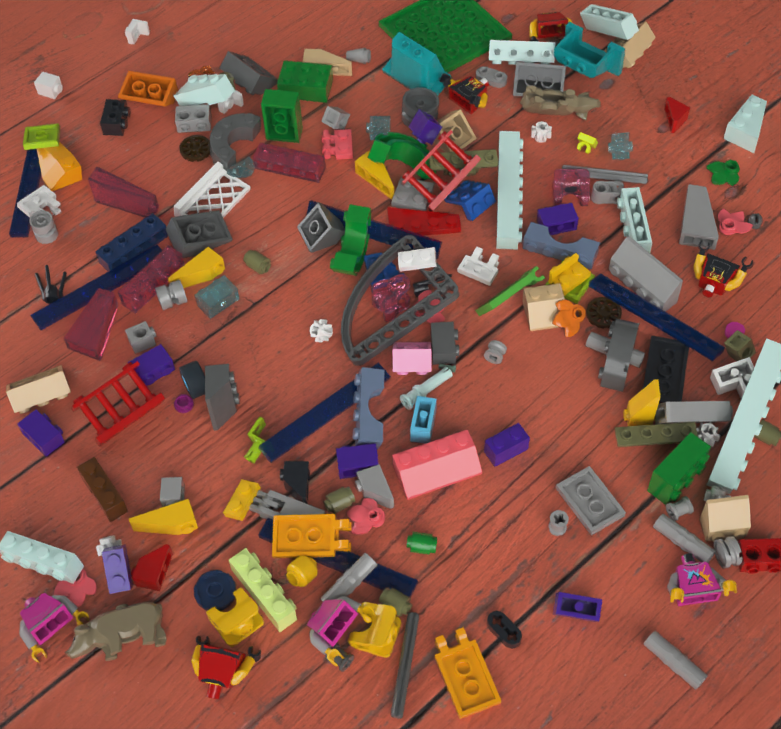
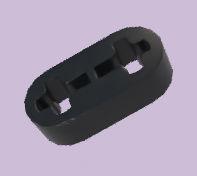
(501, 632)

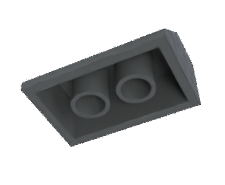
(248, 73)
(538, 75)
(220, 394)

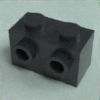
(114, 117)

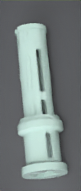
(433, 382)

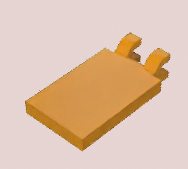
(309, 535)
(466, 675)

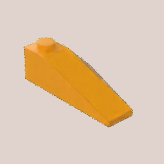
(58, 167)

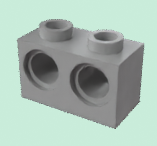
(193, 118)

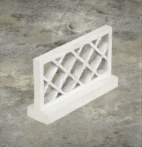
(209, 181)

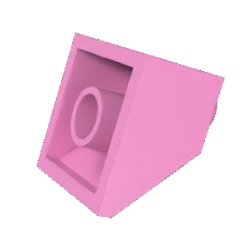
(412, 357)

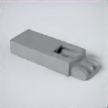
(289, 505)

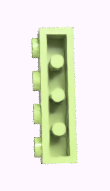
(263, 590)

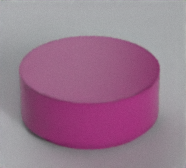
(732, 327)

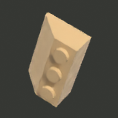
(636, 45)
(38, 389)

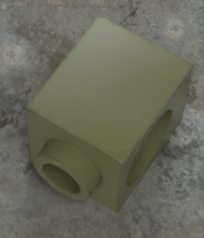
(739, 346)

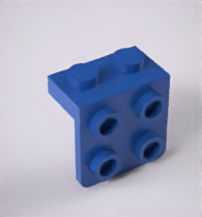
(473, 197)

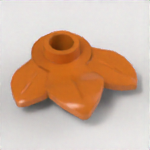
(567, 318)

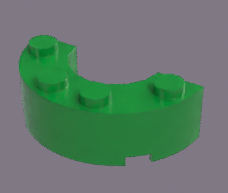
(401, 148)
(354, 241)

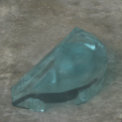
(242, 169)

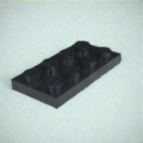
(668, 365)

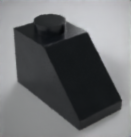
(296, 479)

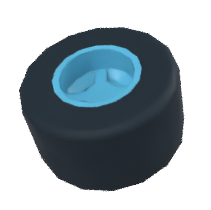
(193, 379)

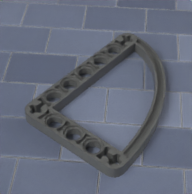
(409, 315)

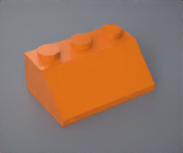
(148, 89)

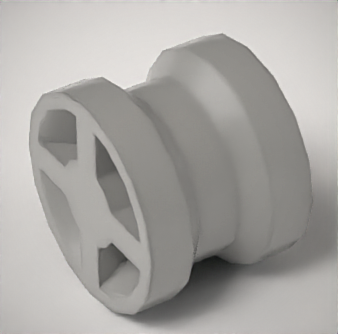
(495, 352)

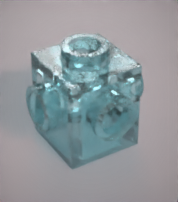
(378, 125)
(620, 146)

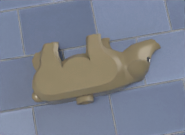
(557, 102)
(117, 628)

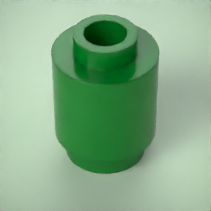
(422, 543)

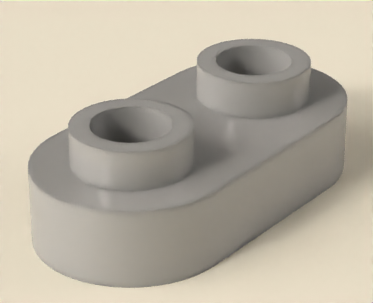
(495, 78)

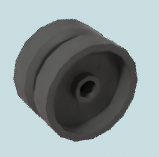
(420, 99)

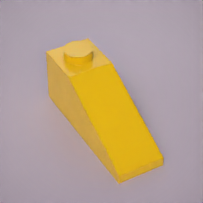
(374, 174)
(199, 269)
(643, 406)
(171, 520)

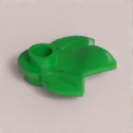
(724, 172)

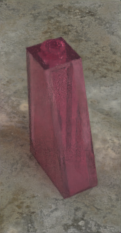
(121, 194)
(93, 325)

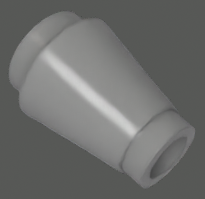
(359, 55)

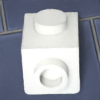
(136, 28)

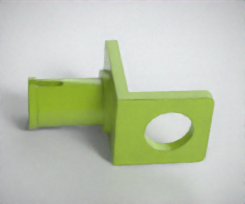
(254, 452)

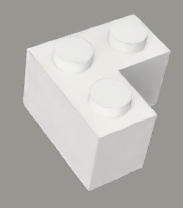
(732, 376)

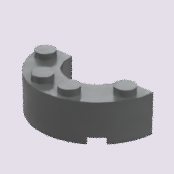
(230, 130)
(619, 351)

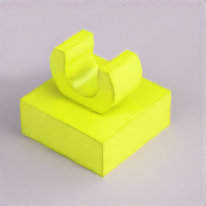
(586, 140)

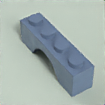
(540, 241)
(369, 385)

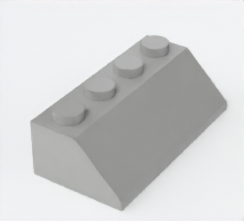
(645, 274)

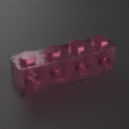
(289, 162)
(154, 274)

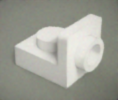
(235, 98)

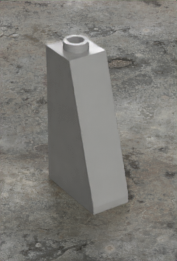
(698, 219)
(693, 412)

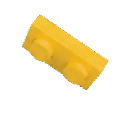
(241, 500)

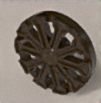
(195, 148)
(603, 312)

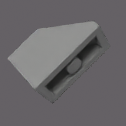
(374, 486)

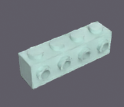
(609, 21)
(521, 52)
(634, 217)
(40, 557)

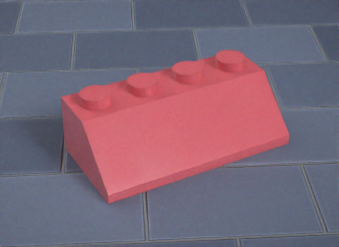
(437, 464)

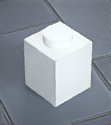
(48, 85)

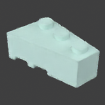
(204, 89)
(746, 124)

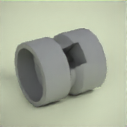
(43, 227)
(171, 294)

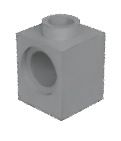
(335, 117)
(141, 337)
(171, 490)

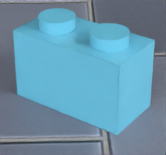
(423, 420)

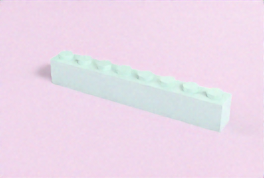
(508, 190)
(747, 418)

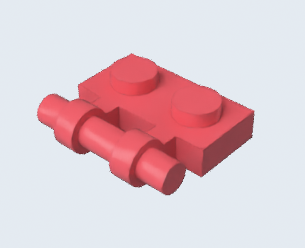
(342, 141)

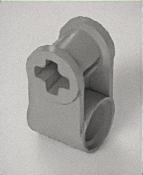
(606, 192)

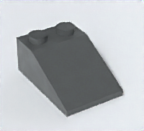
(197, 231)

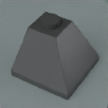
(320, 228)

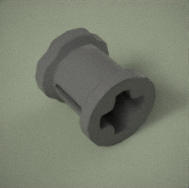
(342, 663)

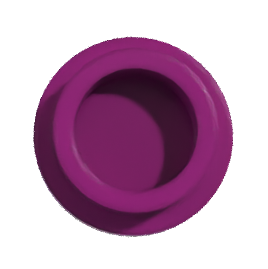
(183, 403)

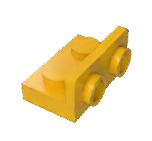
(569, 274)

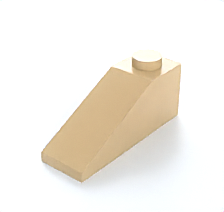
(339, 65)

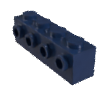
(132, 242)

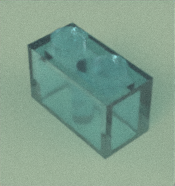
(217, 296)

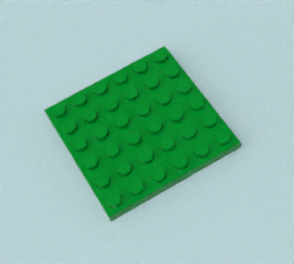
(448, 28)

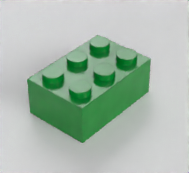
(309, 79)
(282, 115)
(679, 469)

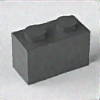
(443, 343)

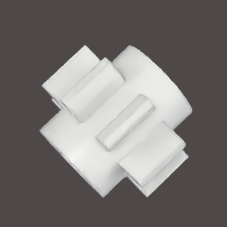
(541, 132)
(321, 330)
(708, 433)
(715, 493)
(106, 542)

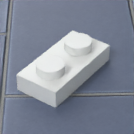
(417, 259)

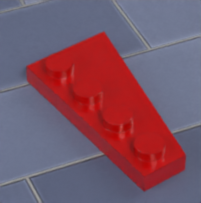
(424, 222)

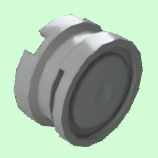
(727, 552)

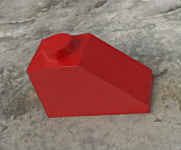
(152, 568)

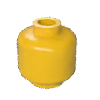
(302, 571)

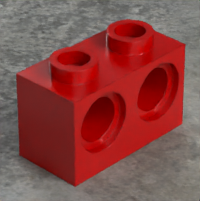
(759, 550)

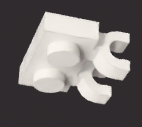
(38, 200)
(478, 270)

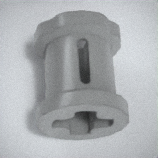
(679, 508)
(558, 523)

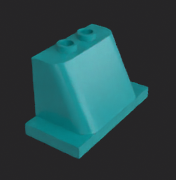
(586, 58)
(414, 65)

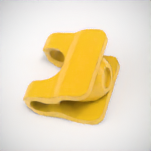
(239, 621)
(382, 633)

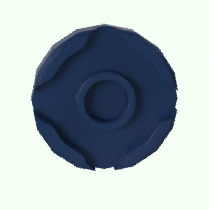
(215, 590)

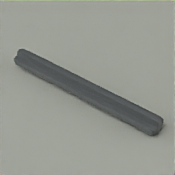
(614, 175)
(405, 665)

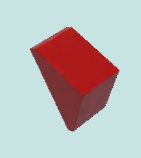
(676, 113)

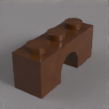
(103, 489)

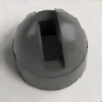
(752, 218)

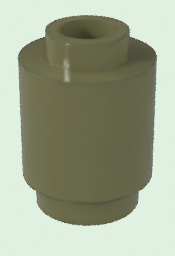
(257, 261)
(769, 433)
(339, 499)
(396, 599)

